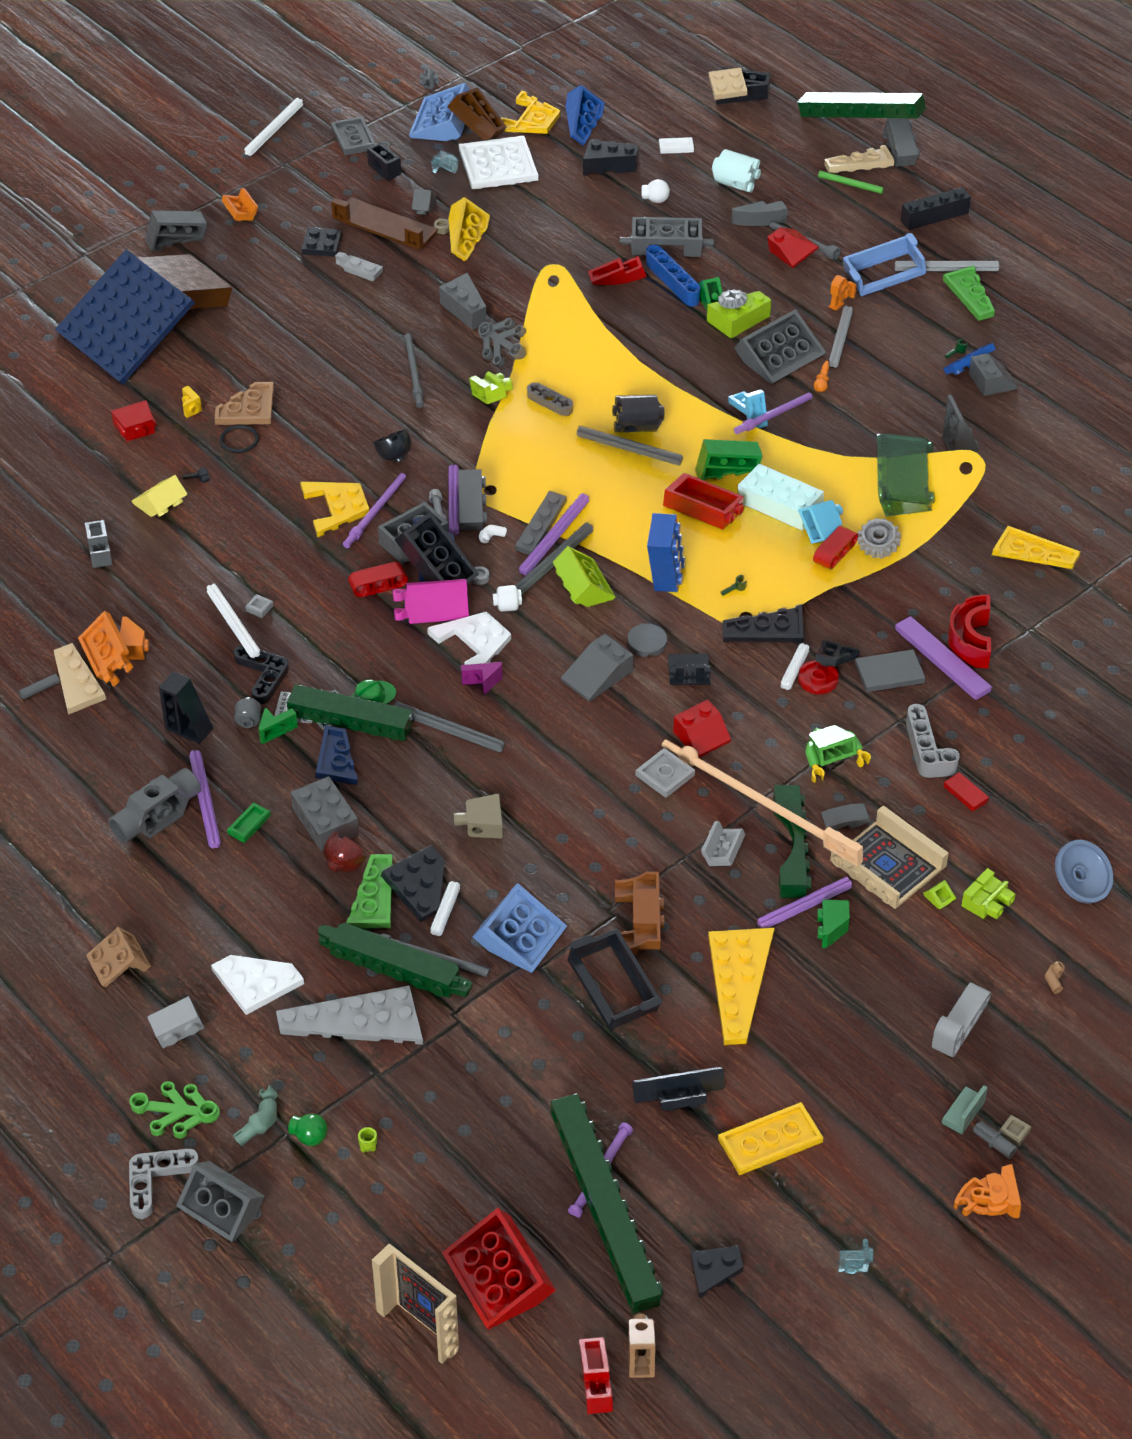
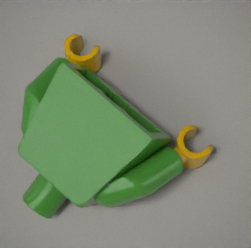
(830, 746)

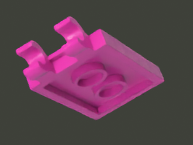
(432, 601)

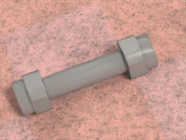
(436, 497)

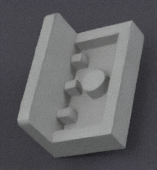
(722, 845)

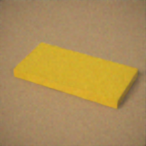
(770, 1138)

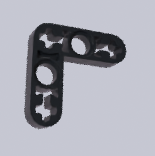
(273, 667)

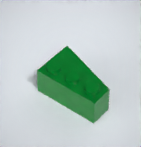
(727, 457)

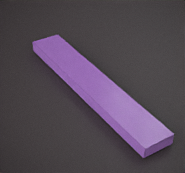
(943, 658)

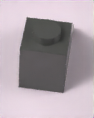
(423, 201)

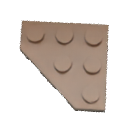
(247, 407)

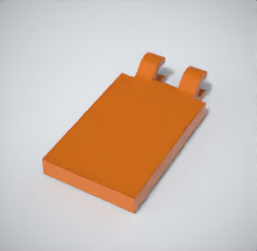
(105, 648)

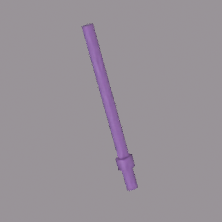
(750, 424)
(357, 531)

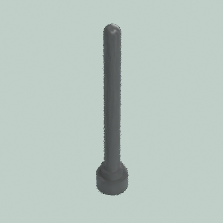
(831, 251)

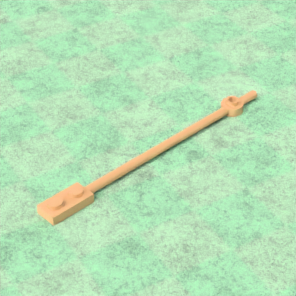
(832, 839)

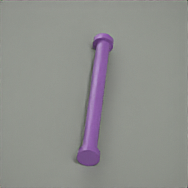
(624, 1130)

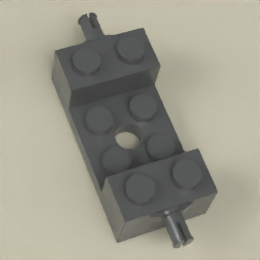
(680, 232)

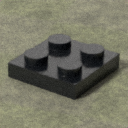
(321, 242)

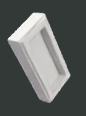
(676, 145)

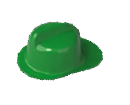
(375, 691)

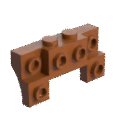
(646, 910)

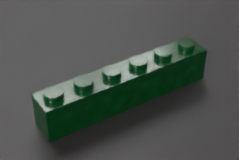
(350, 712)

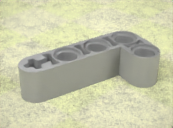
(929, 760)
(954, 1029)

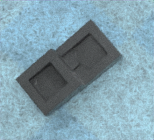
(841, 816)

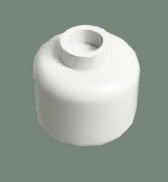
(507, 598)

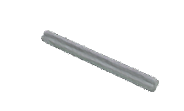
(949, 265)

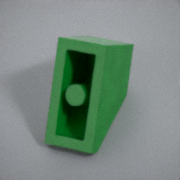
(709, 291)

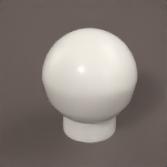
(656, 191)

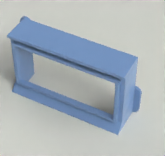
(883, 253)

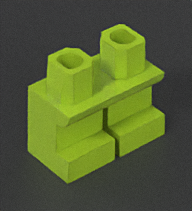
(491, 387)
(985, 894)

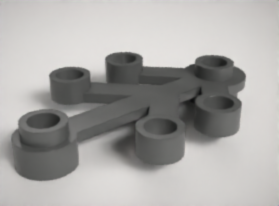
(488, 330)

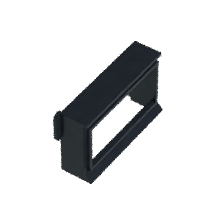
(588, 945)

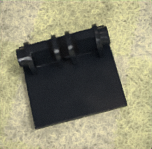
(689, 669)

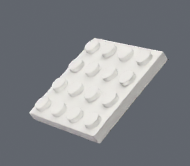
(498, 162)

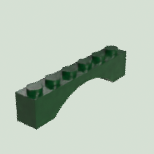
(792, 874)

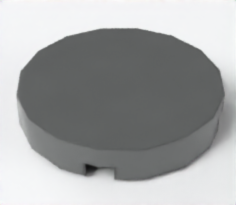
(647, 640)

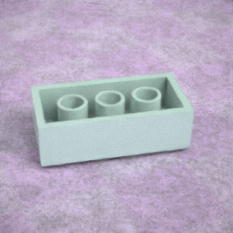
(778, 495)

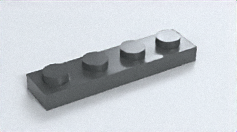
(541, 522)

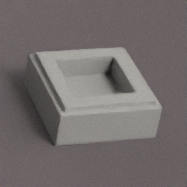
(259, 606)

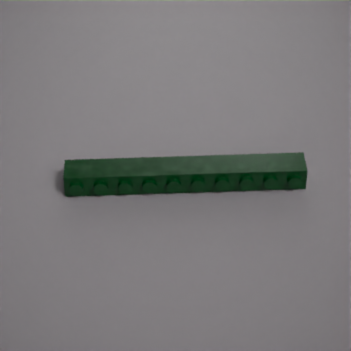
(605, 1204)

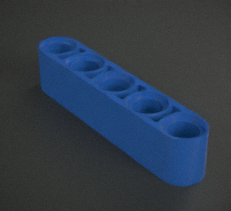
(673, 275)

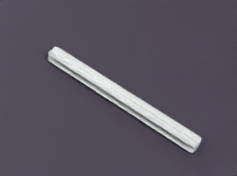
(284, 116)
(233, 620)

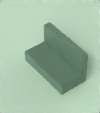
(964, 1109)

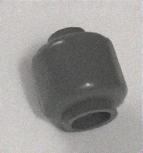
(247, 712)

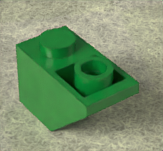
(834, 920)

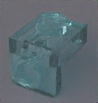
(445, 161)
(855, 1261)

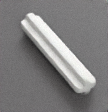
(794, 666)
(445, 908)

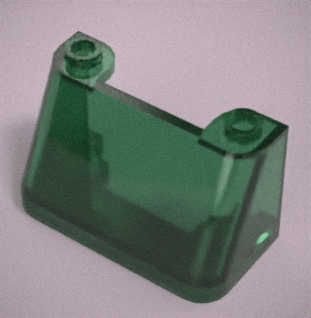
(903, 474)

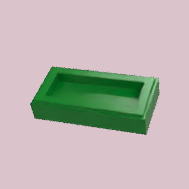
(249, 822)

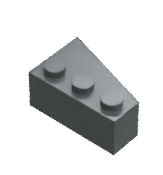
(901, 141)
(173, 227)
(463, 301)
(471, 499)

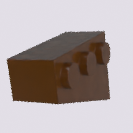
(477, 114)

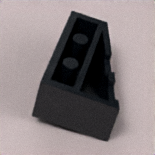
(757, 87)
(183, 709)

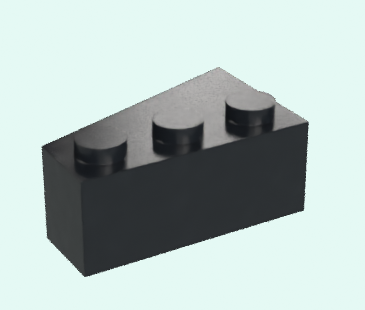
(610, 156)

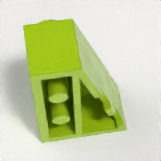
(739, 319)

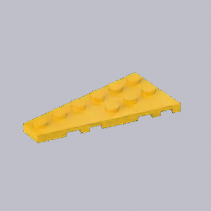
(738, 971)

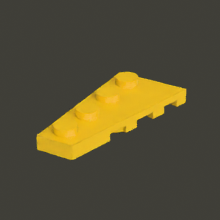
(1031, 548)

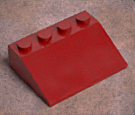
(498, 1269)

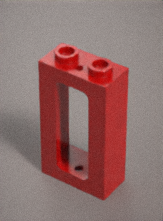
(703, 501)

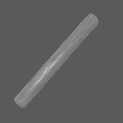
(840, 336)

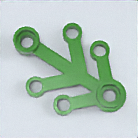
(176, 1110)

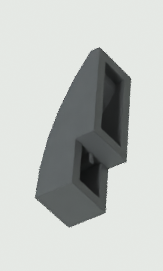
(759, 214)
(98, 544)

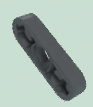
(560, 404)

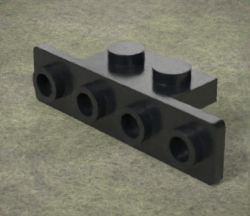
(679, 1089)

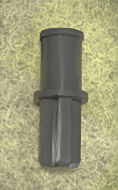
(995, 1139)

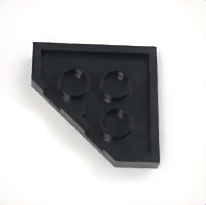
(418, 881)

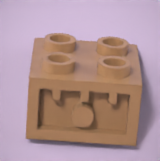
(115, 955)

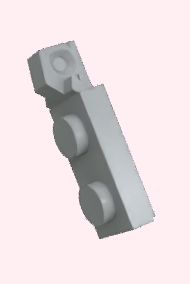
(358, 266)

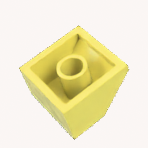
(160, 497)

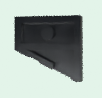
(835, 654)
(715, 1267)

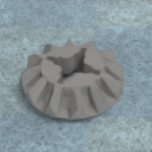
(732, 299)

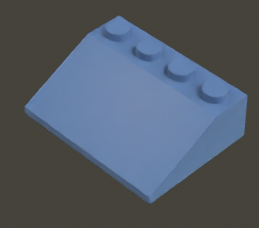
(435, 119)

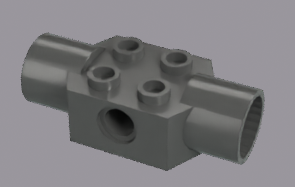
(155, 806)

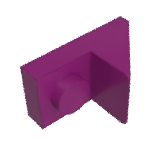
(486, 673)

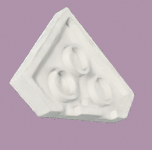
(256, 981)

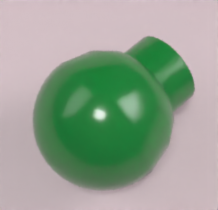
(308, 1129)

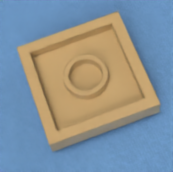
(727, 83)

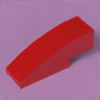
(617, 272)
(596, 1375)

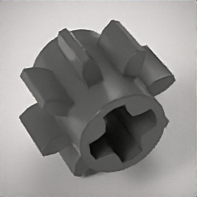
(429, 79)

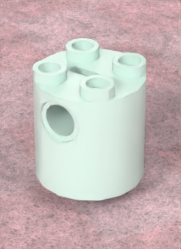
(736, 170)

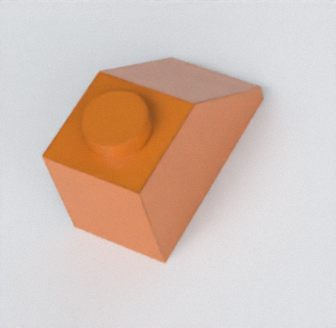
(134, 639)

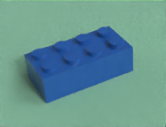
(666, 552)

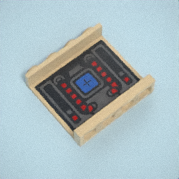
(894, 859)
(406, 1284)

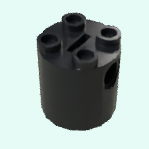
(637, 413)

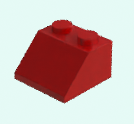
(701, 728)

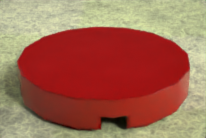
(817, 678)

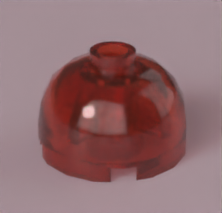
(343, 854)

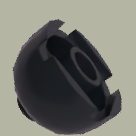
(394, 446)

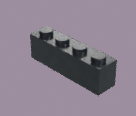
(935, 208)

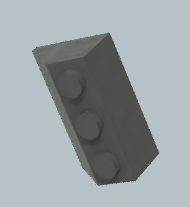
(219, 1200)

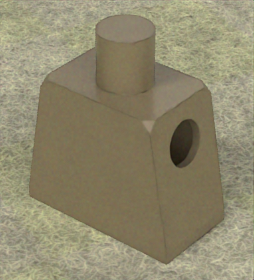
(482, 817)

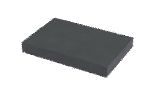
(352, 135)
(889, 670)

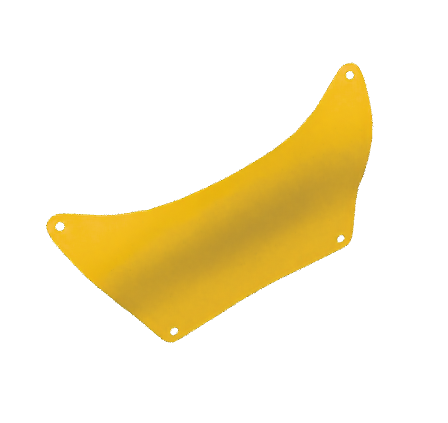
(539, 452)

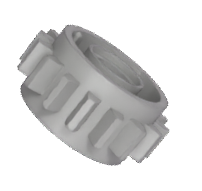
(879, 529)

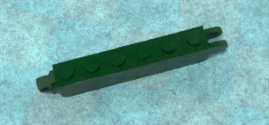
(394, 960)

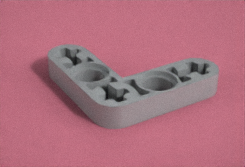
(146, 1173)

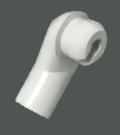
(490, 531)

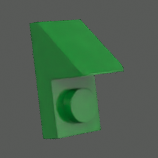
(273, 727)

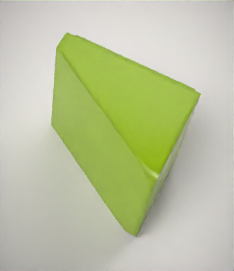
(940, 895)

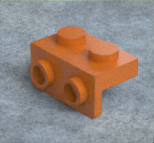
(241, 206)

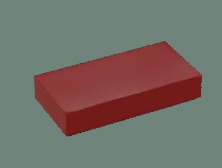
(966, 792)

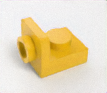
(191, 402)

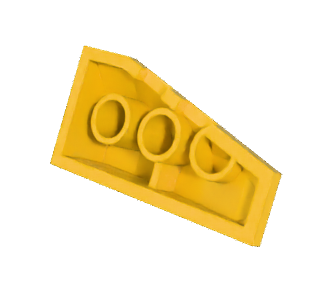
(466, 226)

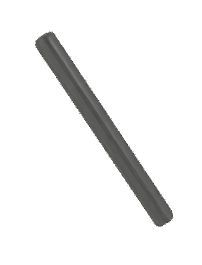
(629, 445)
(543, 567)
(454, 728)

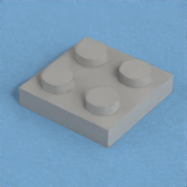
(665, 772)

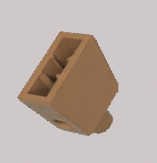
(641, 1336)

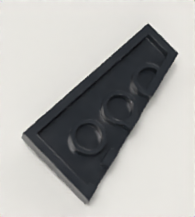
(777, 626)

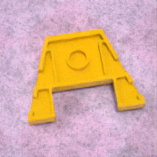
(535, 119)
(344, 502)

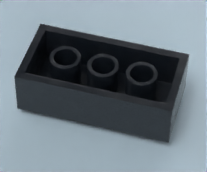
(434, 552)

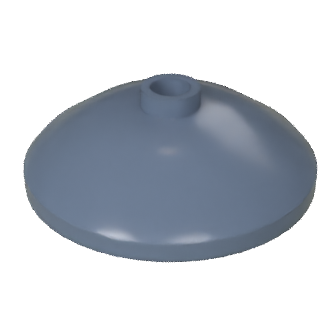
(1091, 868)

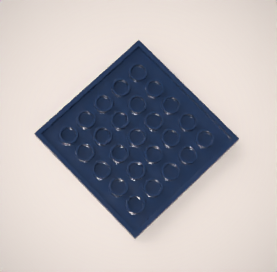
(124, 316)

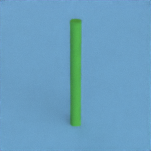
(851, 182)

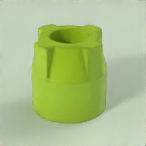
(367, 1139)

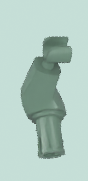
(261, 1120)

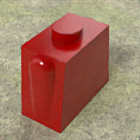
(134, 421)

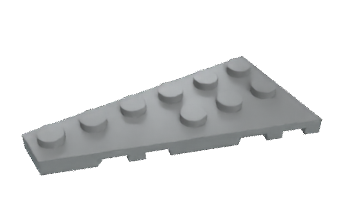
(361, 1017)

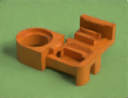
(841, 290)

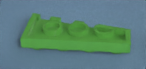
(968, 289)
(374, 896)

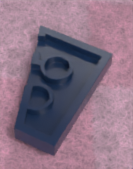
(336, 757)

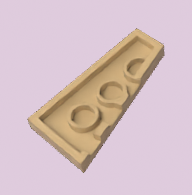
(868, 160)
(77, 681)

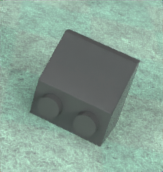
(990, 375)

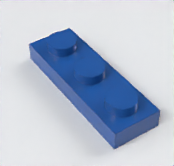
(957, 366)

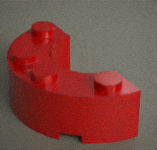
(962, 637)

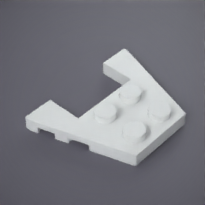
(478, 631)

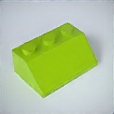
(582, 578)

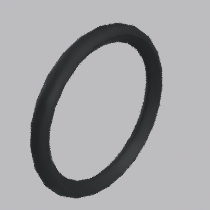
(239, 427)

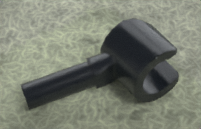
(202, 474)

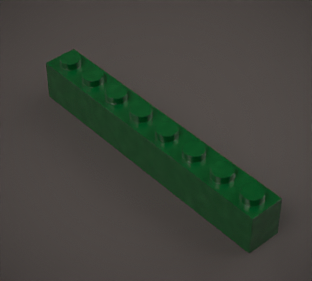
(862, 105)

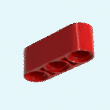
(835, 547)
(378, 579)

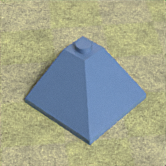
(520, 929)

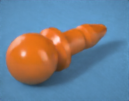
(820, 383)

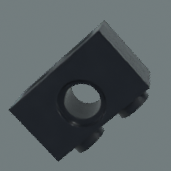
(384, 161)

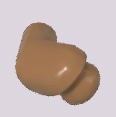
(1052, 976)

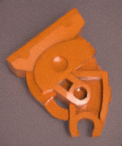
(991, 1195)

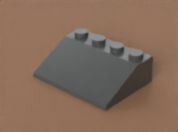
(780, 347)

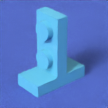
(750, 404)

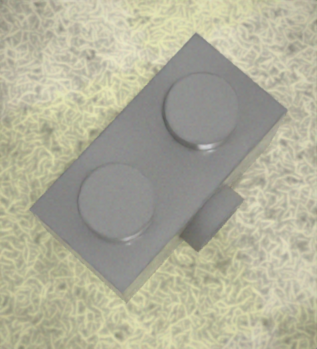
(175, 1022)

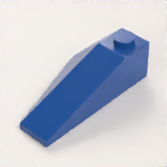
(582, 113)

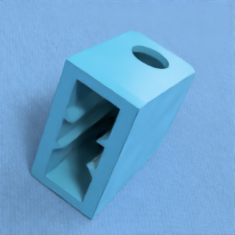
(821, 520)

